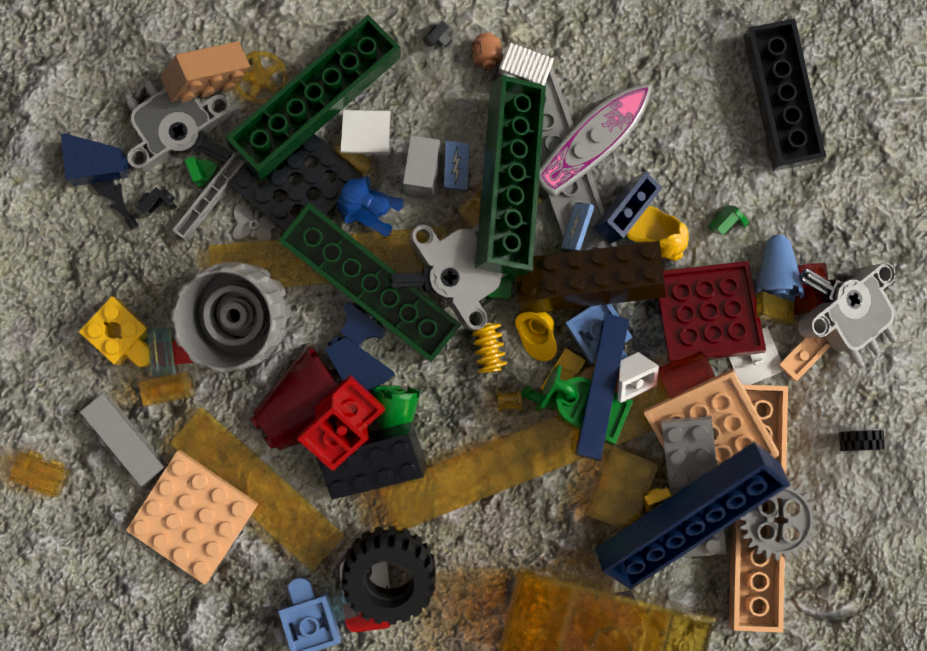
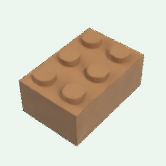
(205, 71)

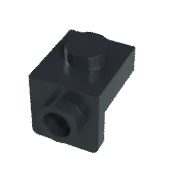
(151, 201)

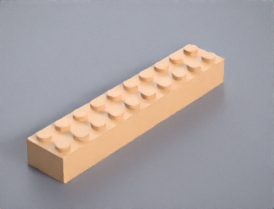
(755, 581)

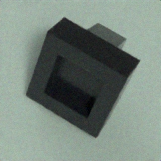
(438, 35)

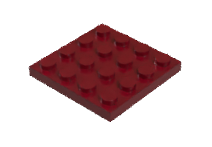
(711, 312)

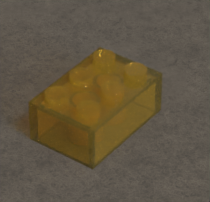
(621, 488)

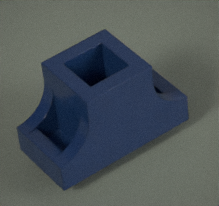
(360, 325)

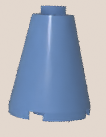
(779, 270)

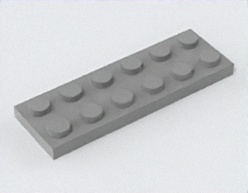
(689, 455)

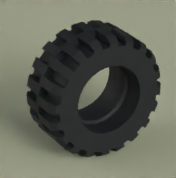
(385, 603)

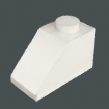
(636, 376)

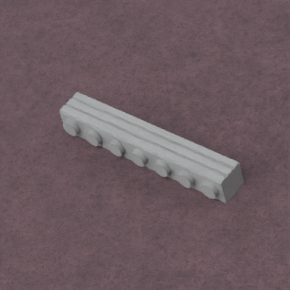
(208, 198)

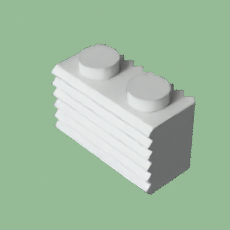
(525, 64)

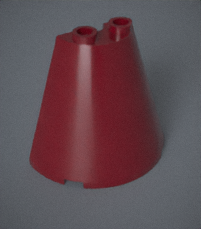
(292, 400)

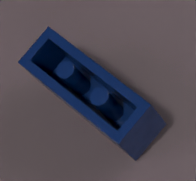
(627, 207)

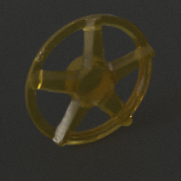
(262, 76)

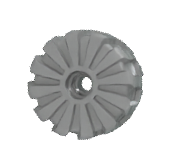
(205, 321)

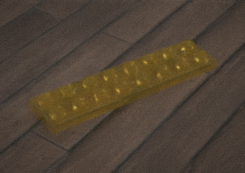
(280, 507)

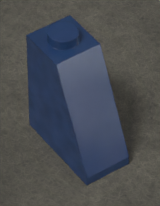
(92, 161)
(354, 361)

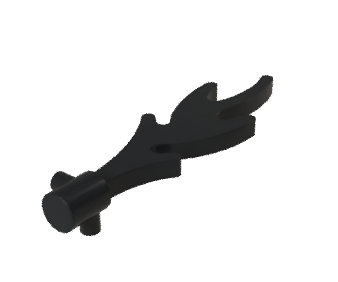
(108, 190)

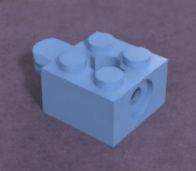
(586, 330)
(309, 620)

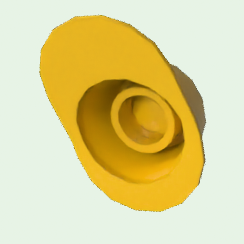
(537, 334)

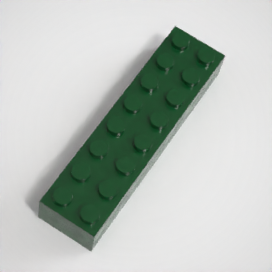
(313, 97)
(510, 177)
(367, 282)

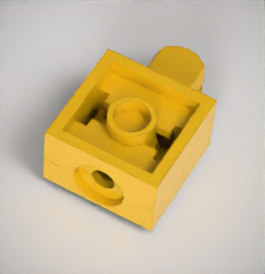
(118, 334)

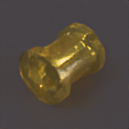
(509, 400)

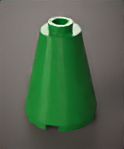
(398, 403)

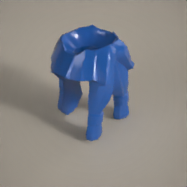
(365, 205)

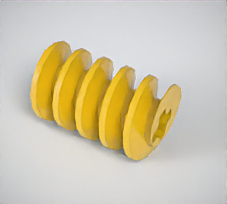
(489, 348)

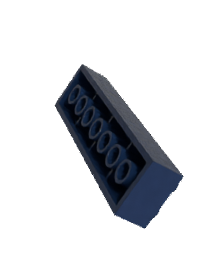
(692, 516)

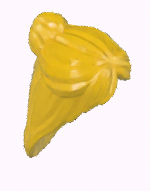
(661, 227)

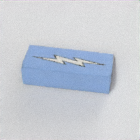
(456, 166)
(577, 227)

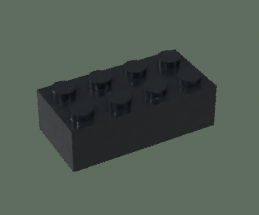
(382, 461)

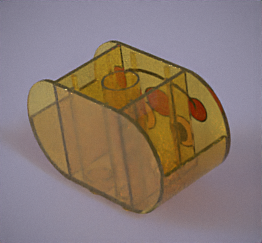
(583, 614)

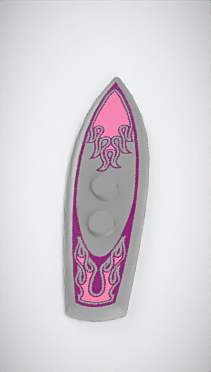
(593, 138)

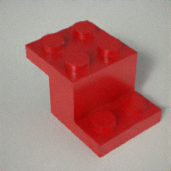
(341, 423)

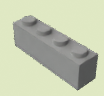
(123, 439)

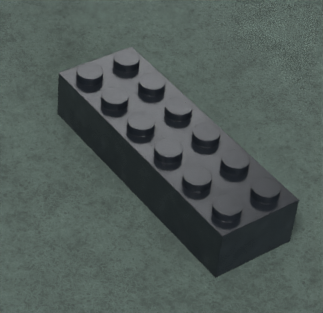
(784, 94)

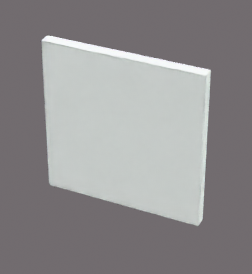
(365, 132)
(757, 366)

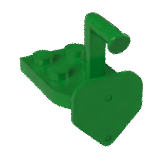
(570, 400)

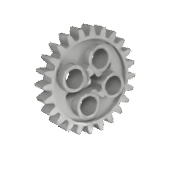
(801, 521)

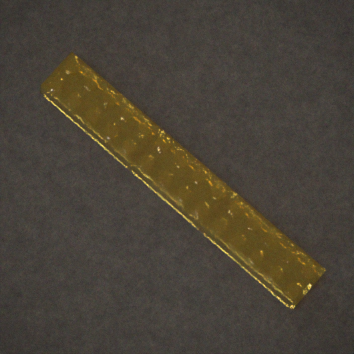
(501, 465)

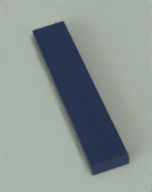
(602, 387)

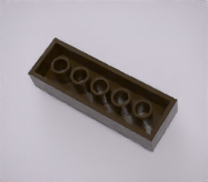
(592, 278)

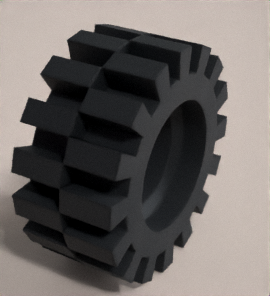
(862, 440)

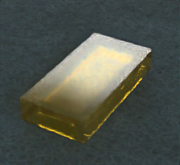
(775, 309)

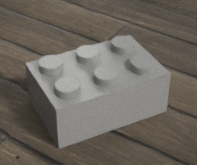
(421, 167)

